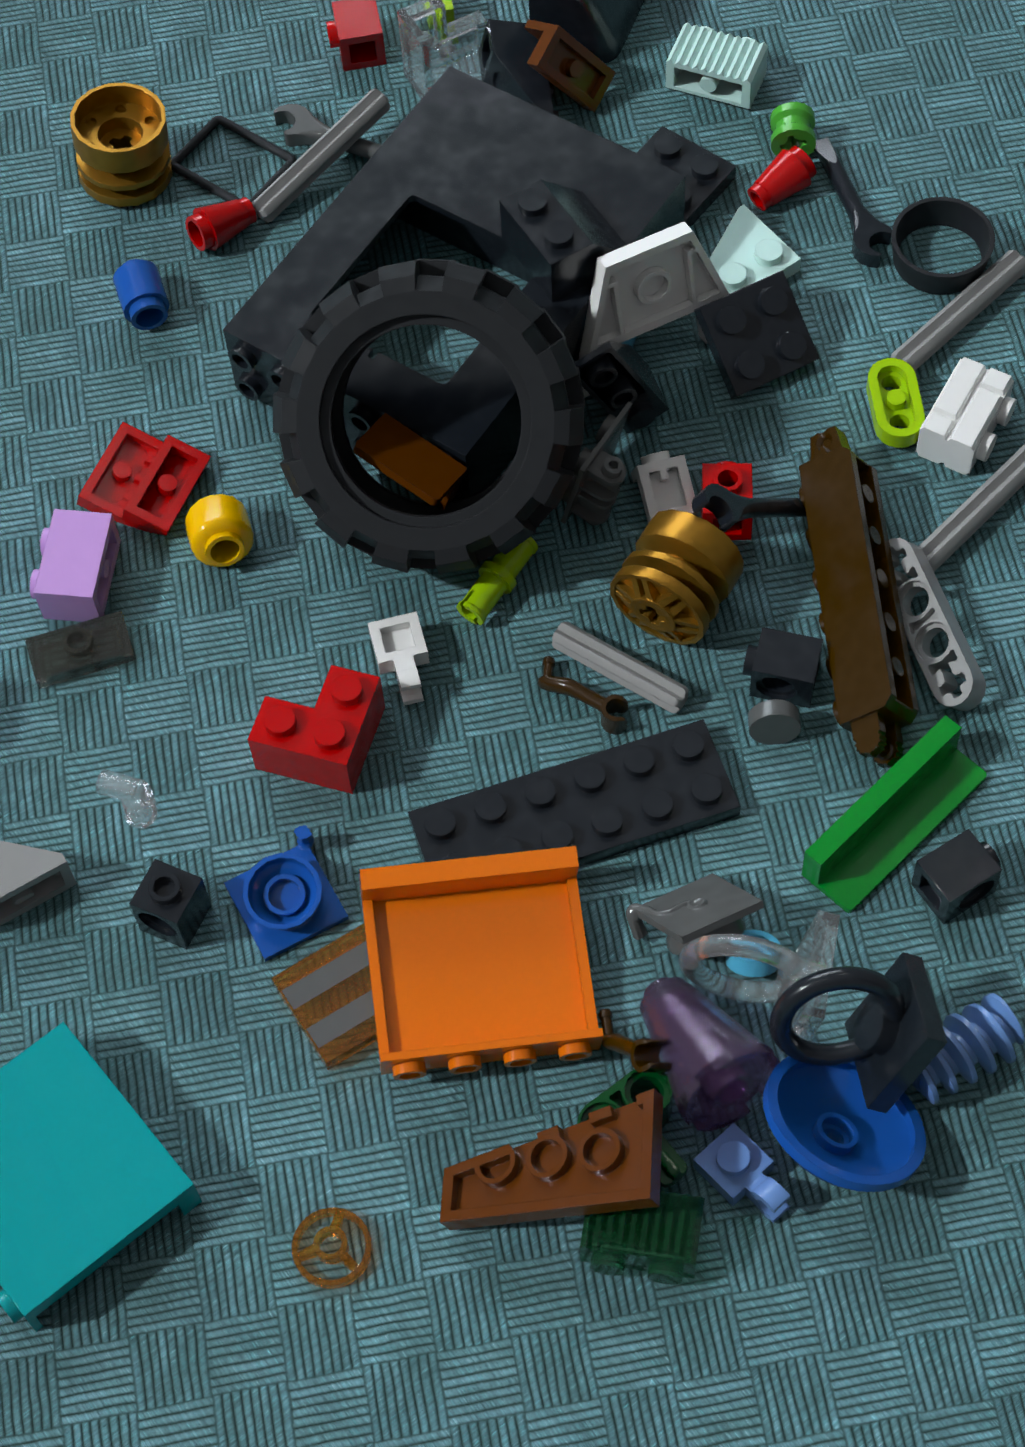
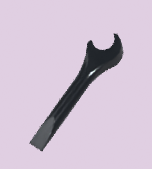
(865, 227)
(732, 508)

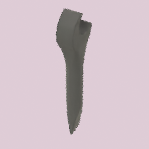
(309, 129)

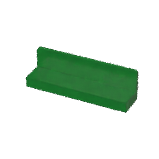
(892, 818)

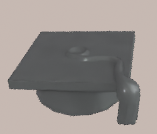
(694, 911)

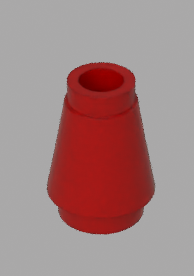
(783, 177)
(218, 223)

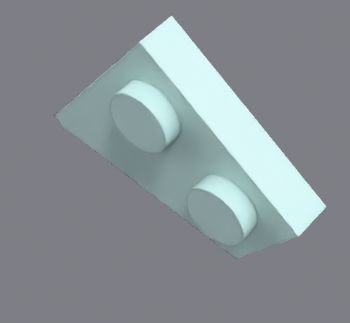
(751, 252)

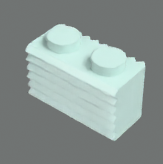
(716, 65)

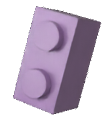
(75, 565)

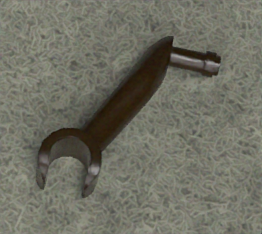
(574, 689)
(643, 1052)

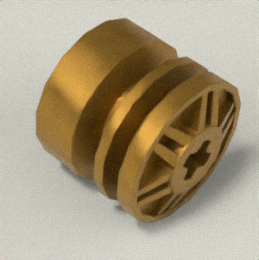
(121, 144)
(677, 577)

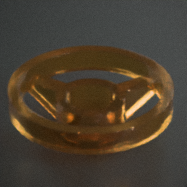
(341, 1255)

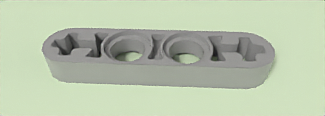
(924, 627)

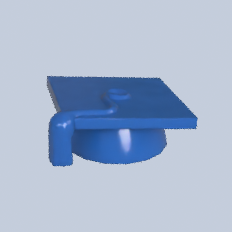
(286, 898)

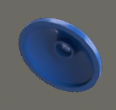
(832, 1134)

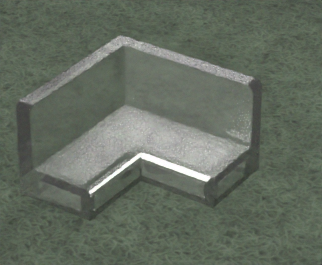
(434, 45)

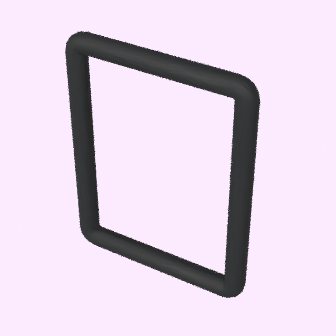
(203, 133)

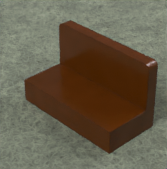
(569, 64)
(411, 461)

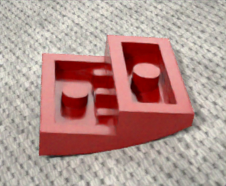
(143, 480)

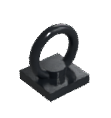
(889, 1033)

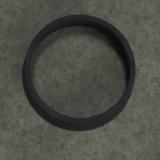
(943, 212)

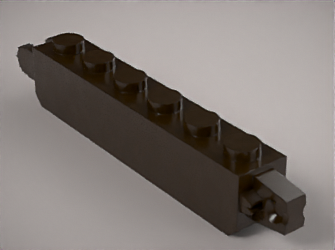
(858, 598)

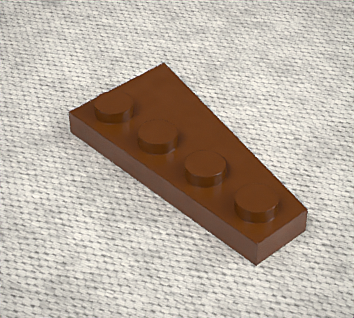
(565, 1172)

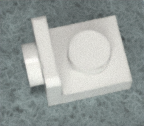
(664, 483)

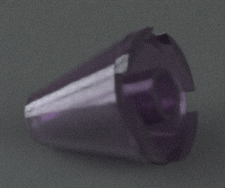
(711, 1054)

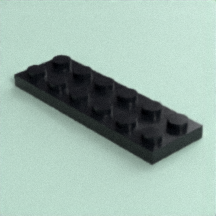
(593, 802)

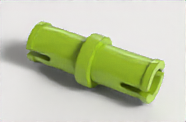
(495, 579)

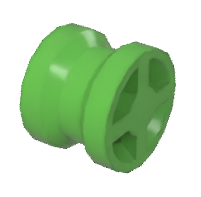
(793, 126)

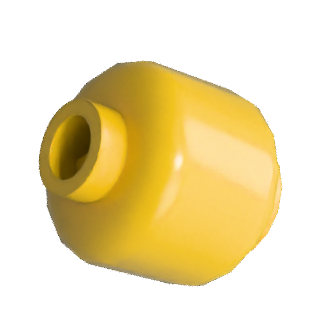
(219, 530)

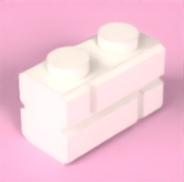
(965, 416)

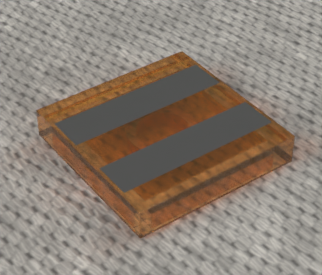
(332, 997)

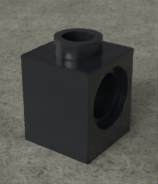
(783, 666)
(957, 875)
(170, 904)

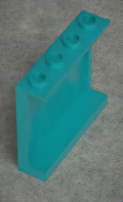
(73, 1174)

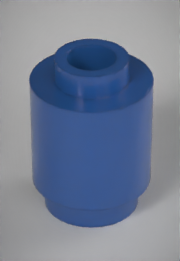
(141, 294)

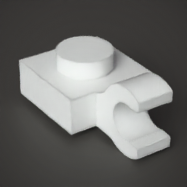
(400, 648)

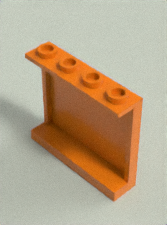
(478, 962)

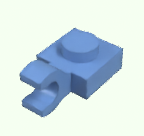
(741, 1168)

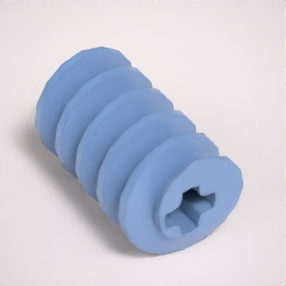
(971, 1040)

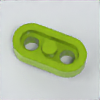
(895, 407)

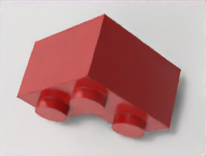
(321, 742)

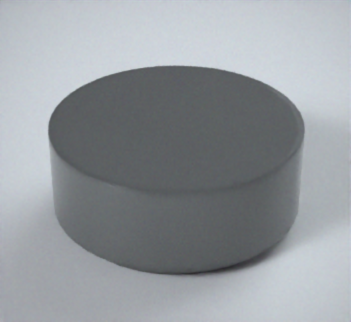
(774, 722)

